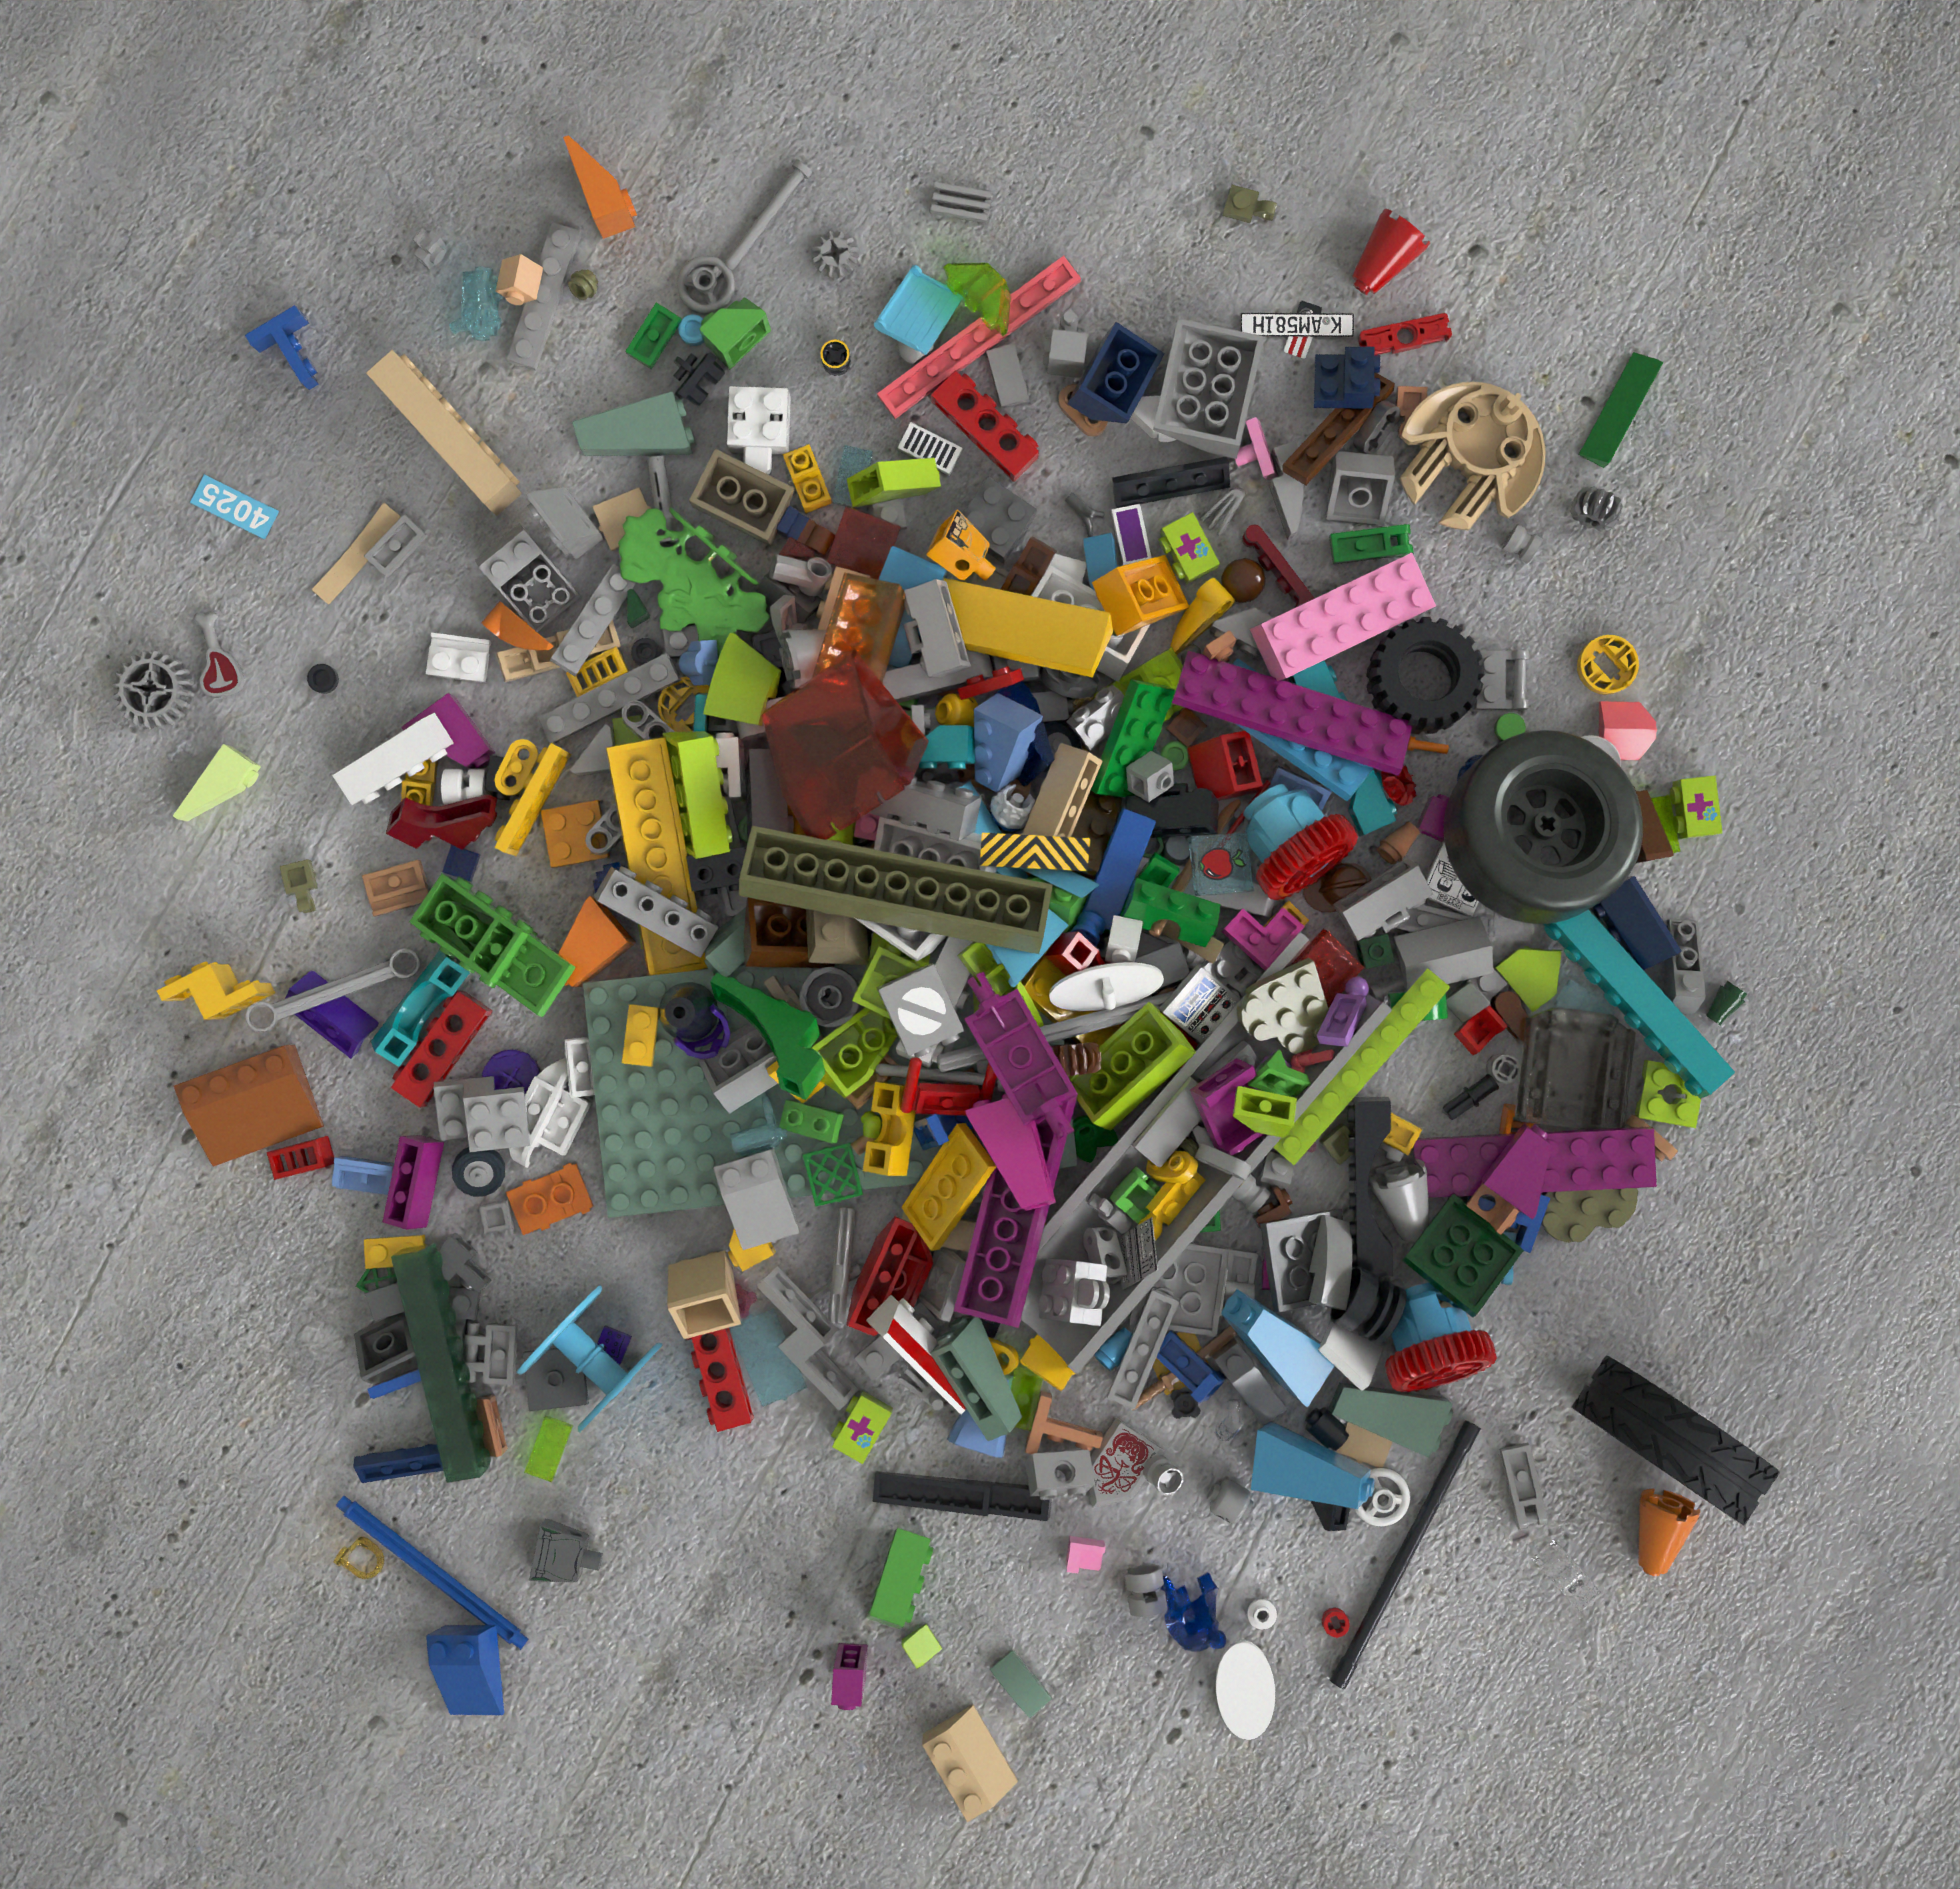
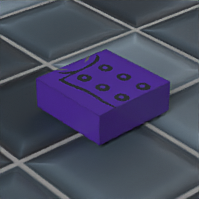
(614, 1343)

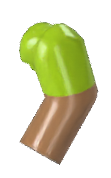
(871, 1131)

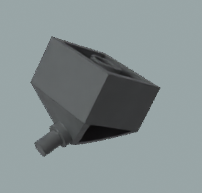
(1163, 954)

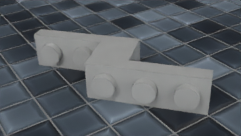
(811, 1334)

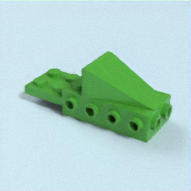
(491, 943)

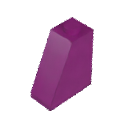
(469, 744)
(1521, 1169)

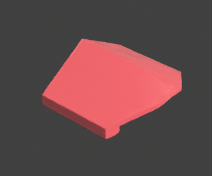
(1627, 728)

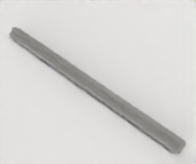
(1057, 1031)

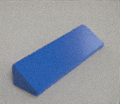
(1119, 865)

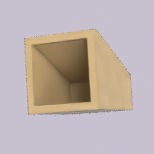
(703, 1294)

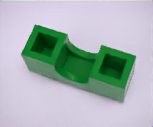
(1155, 902)

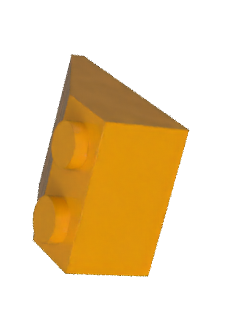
(1140, 594)

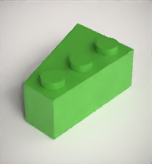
(900, 1579)

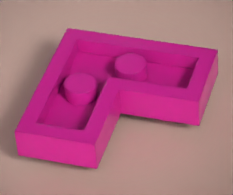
(1261, 942)

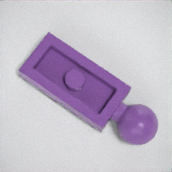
(1344, 1014)

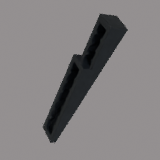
(959, 1496)

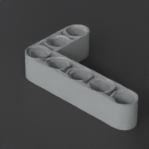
(641, 730)

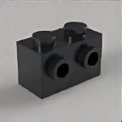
(716, 871)

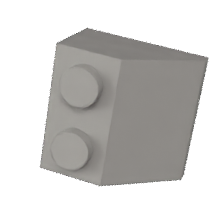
(1360, 487)

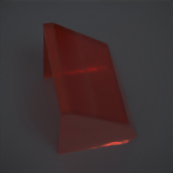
(840, 746)

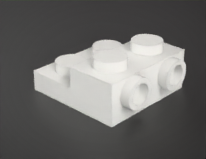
(732, 761)

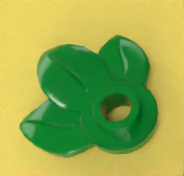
(1091, 1137)

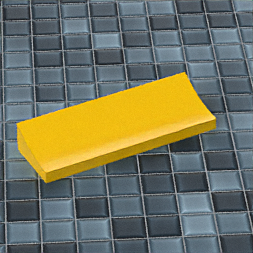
(1030, 628)

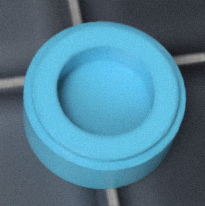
(689, 330)

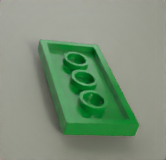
(1132, 734)

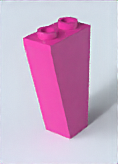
(1014, 1151)

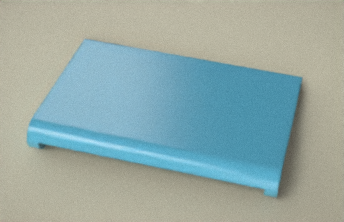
(918, 311)

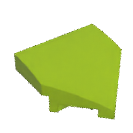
(1532, 974)

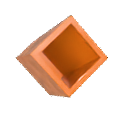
(594, 942)

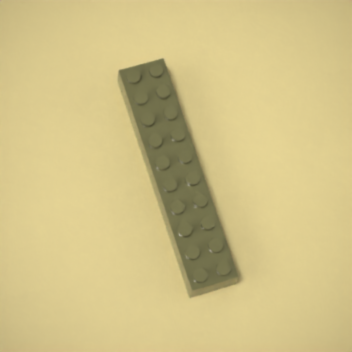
(895, 889)

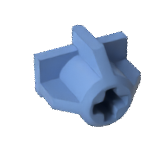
(699, 661)

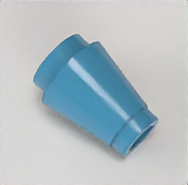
(1113, 1349)

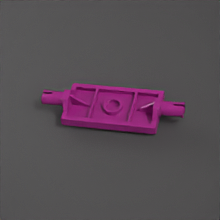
(1020, 1056)

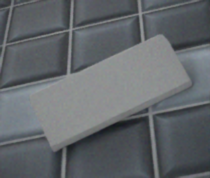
(1170, 1126)

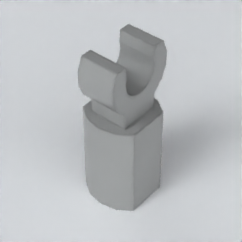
(1111, 1214)

